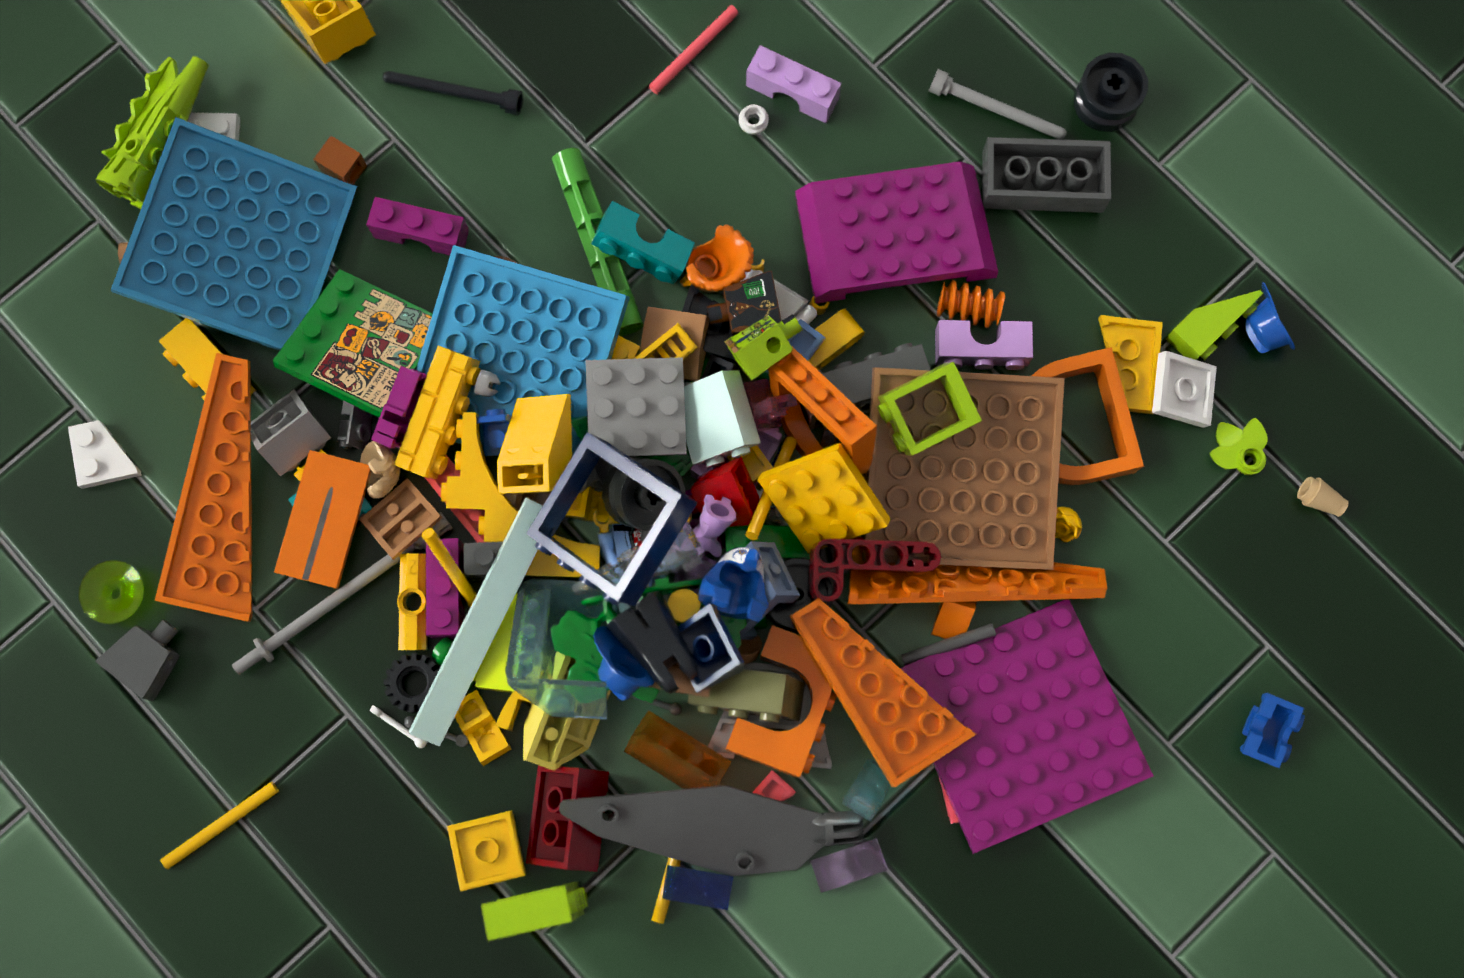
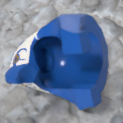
(736, 585)

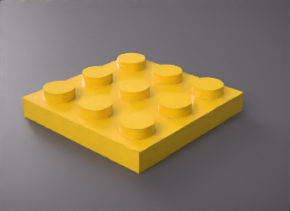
(824, 497)

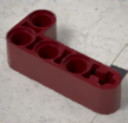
(874, 561)

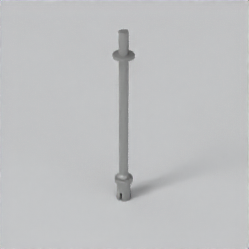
(265, 648)

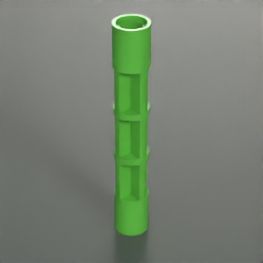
(587, 217)

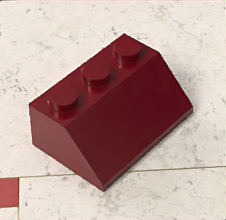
(555, 838)

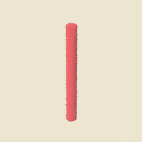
(693, 49)

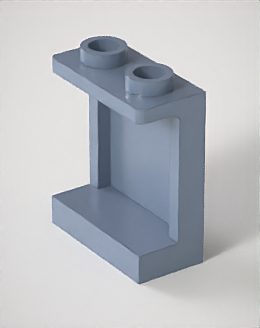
(777, 583)

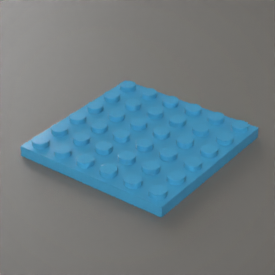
(233, 236)
(522, 328)

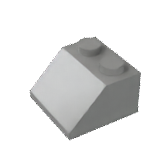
(287, 433)

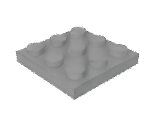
(638, 405)

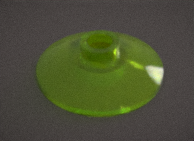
(97, 589)

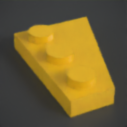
(1136, 356)

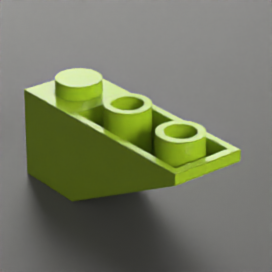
(1204, 325)

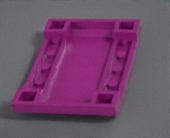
(894, 230)

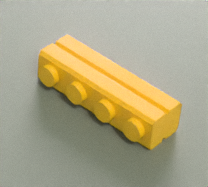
(436, 413)

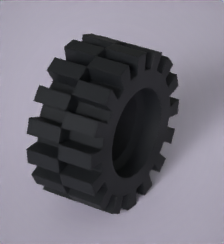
(397, 674)

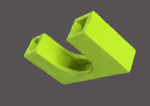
(534, 910)

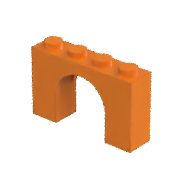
(787, 749)

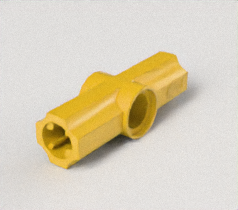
(412, 623)

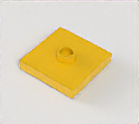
(486, 850)

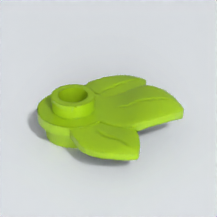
(1239, 443)

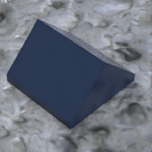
(711, 647)

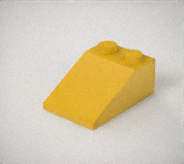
(330, 25)

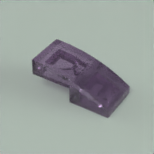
(849, 865)

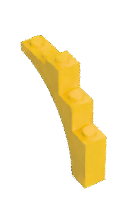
(479, 490)

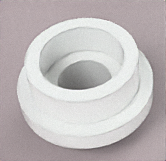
(753, 111)

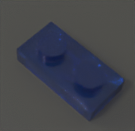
(697, 887)

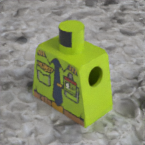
(751, 344)

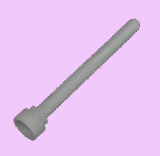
(944, 84)

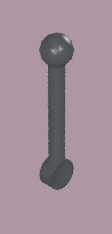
(674, 708)
(460, 740)

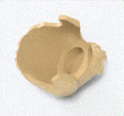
(384, 472)

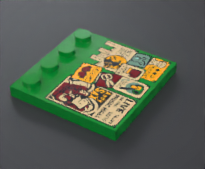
(355, 342)

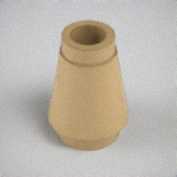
(1320, 496)

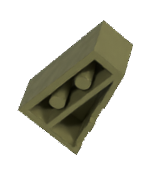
(754, 693)

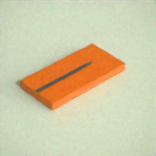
(323, 519)

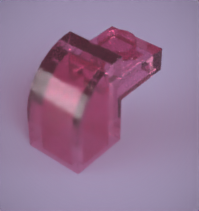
(764, 407)

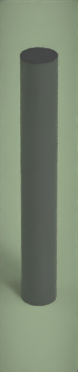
(950, 644)

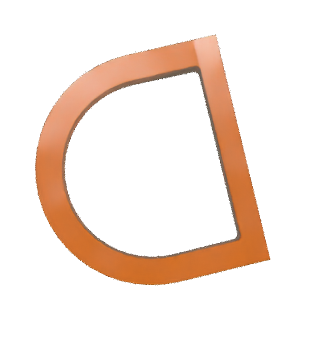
(830, 406)
(1129, 457)

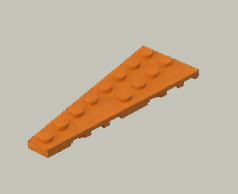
(212, 531)
(974, 583)

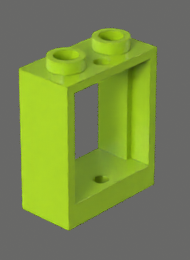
(957, 394)

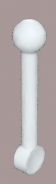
(419, 743)

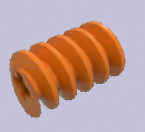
(970, 303)

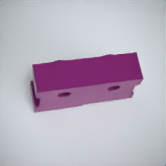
(399, 408)

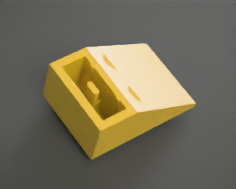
(535, 445)

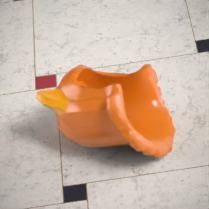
(719, 261)

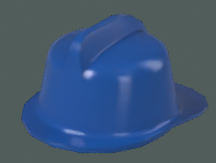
(1265, 326)
(618, 667)

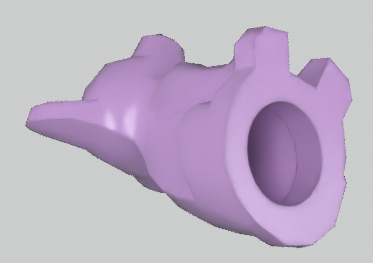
(713, 521)

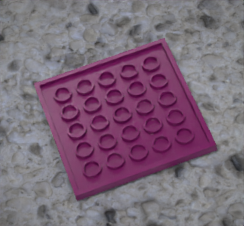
(1041, 724)

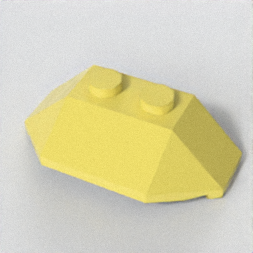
(552, 739)

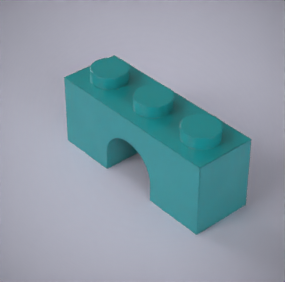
(619, 237)

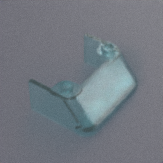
(532, 652)

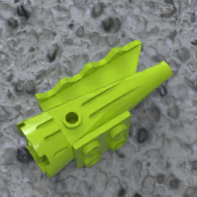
(145, 134)

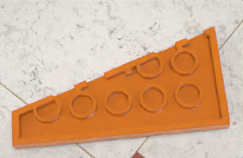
(888, 708)

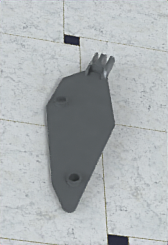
(716, 827)

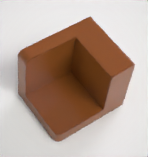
(340, 161)

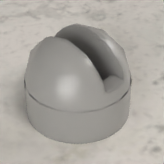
(485, 382)

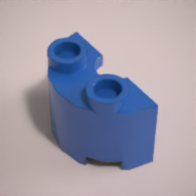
(1270, 728)

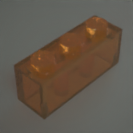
(675, 754)

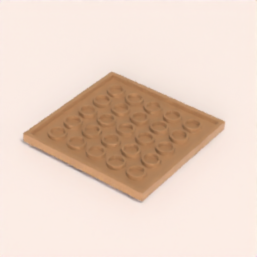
(982, 492)

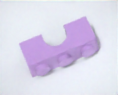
(812, 90)
(1011, 349)

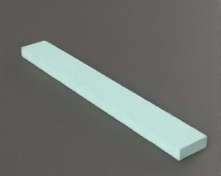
(478, 629)

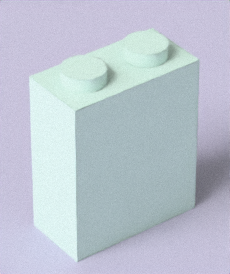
(718, 419)

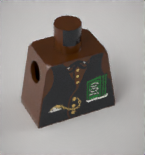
(747, 303)

